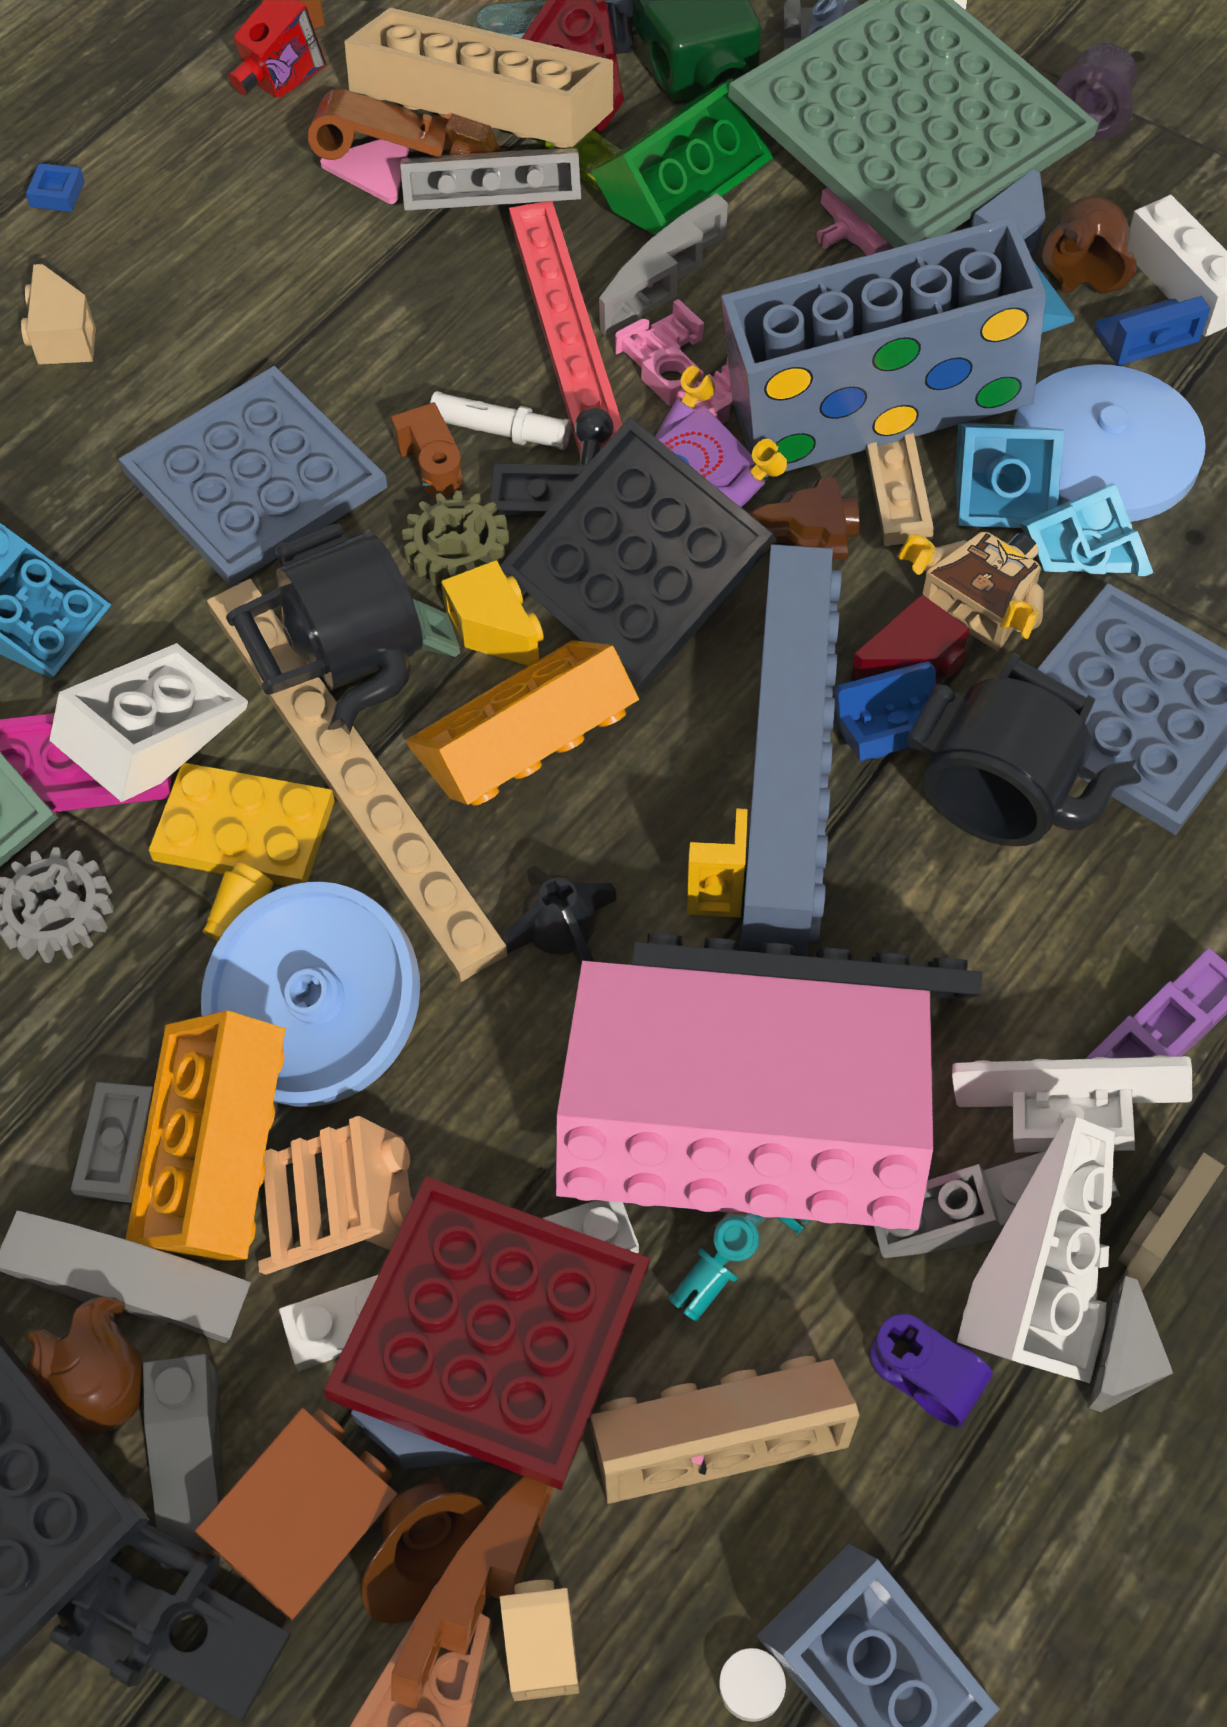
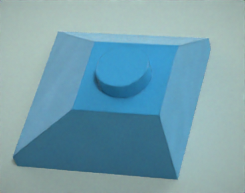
(1006, 473)

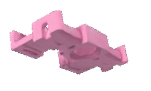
(660, 351)

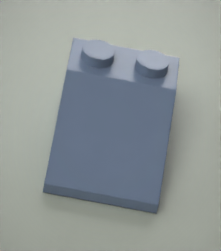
(871, 1653)

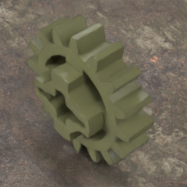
(454, 537)

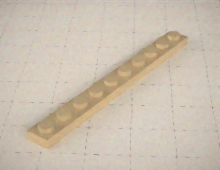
(371, 801)

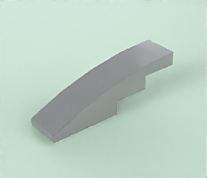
(654, 270)
(146, 1280)

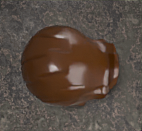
(1090, 247)
(90, 1370)

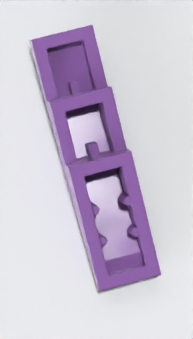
(1175, 1015)

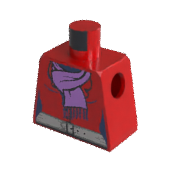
(276, 49)

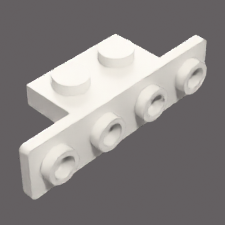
(1090, 1089)

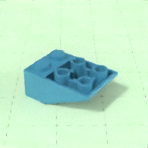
(42, 608)

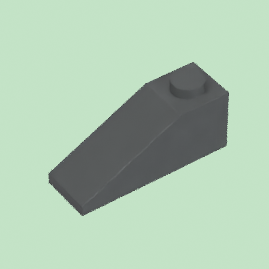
(183, 1444)

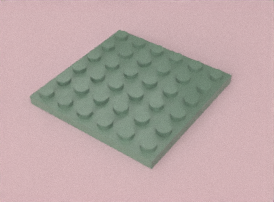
(912, 114)

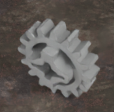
(52, 904)

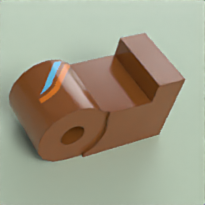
(429, 439)

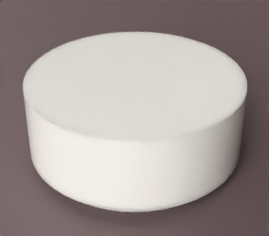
(752, 1684)

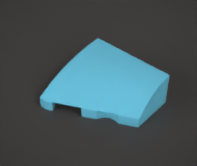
(1089, 536)

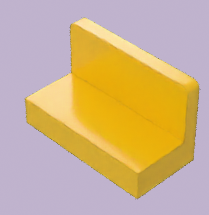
(718, 874)

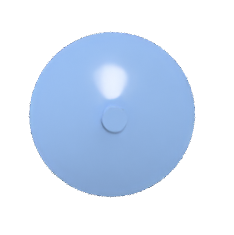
(1120, 432)
(327, 972)

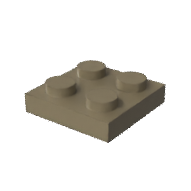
(1168, 1219)

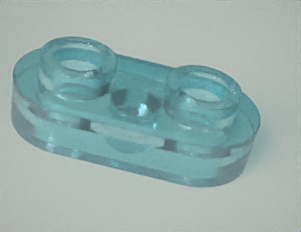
(509, 18)

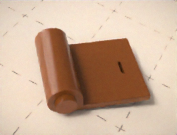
(347, 112)

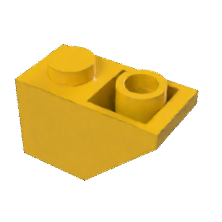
(490, 614)

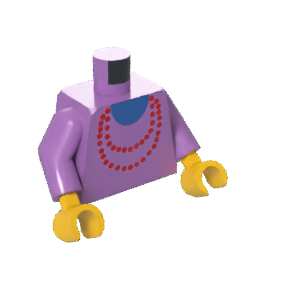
(711, 447)

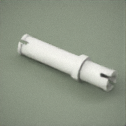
(519, 424)

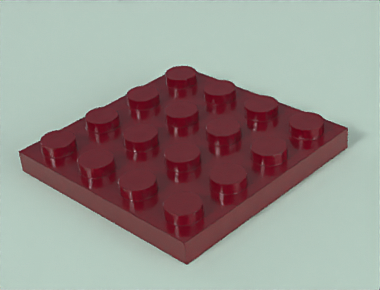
(489, 1332)

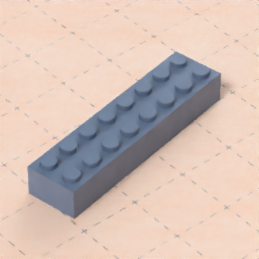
(792, 751)

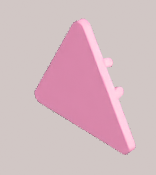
(371, 168)

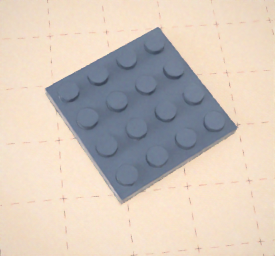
(252, 474)
(1154, 703)

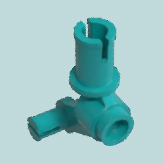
(735, 1240)

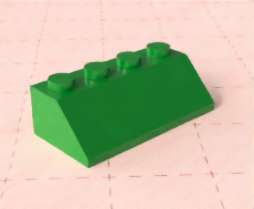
(683, 161)

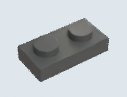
(112, 1142)

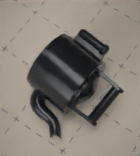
(341, 615)
(1012, 757)

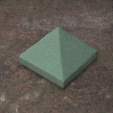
(436, 630)

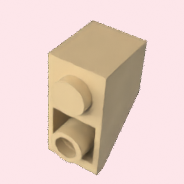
(57, 320)
(539, 1641)

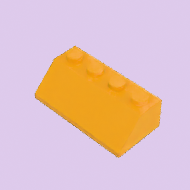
(524, 721)
(207, 1137)

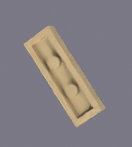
(899, 490)

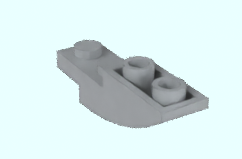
(964, 1208)

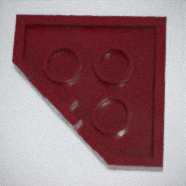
(582, 28)

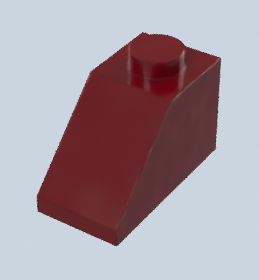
(913, 637)

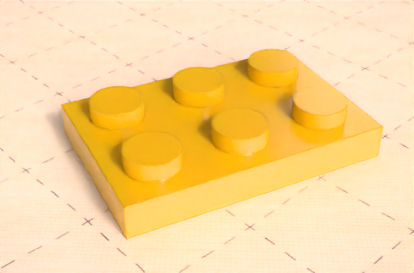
(244, 819)

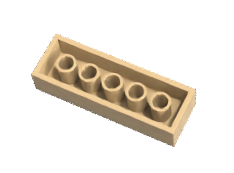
(480, 76)

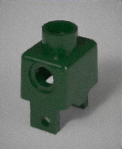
(697, 43)

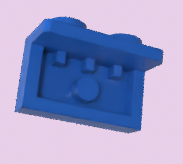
(882, 708)

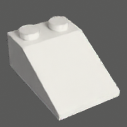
(143, 719)

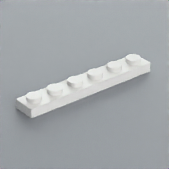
(323, 1323)

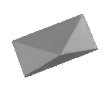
(1130, 1351)

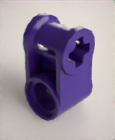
(933, 1371)

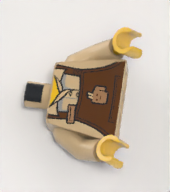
(982, 583)

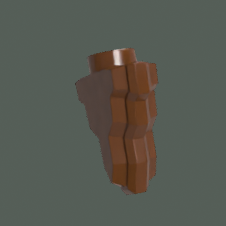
(813, 517)

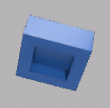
(55, 187)

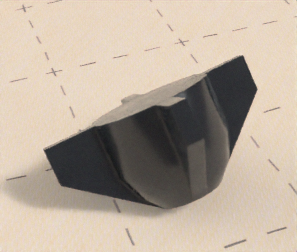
(559, 915)

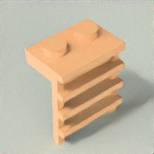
(363, 1186)

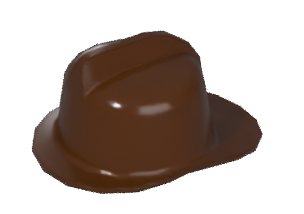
(419, 1541)

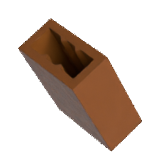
(297, 1511)

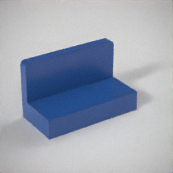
(1152, 329)

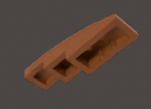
(483, 1566)

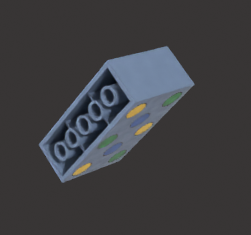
(887, 344)

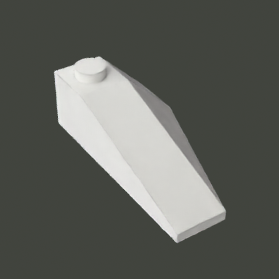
(1041, 1276)

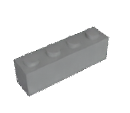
(490, 178)

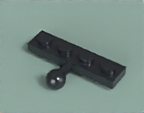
(534, 488)

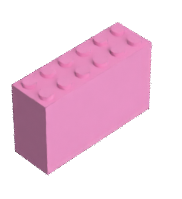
(747, 1095)

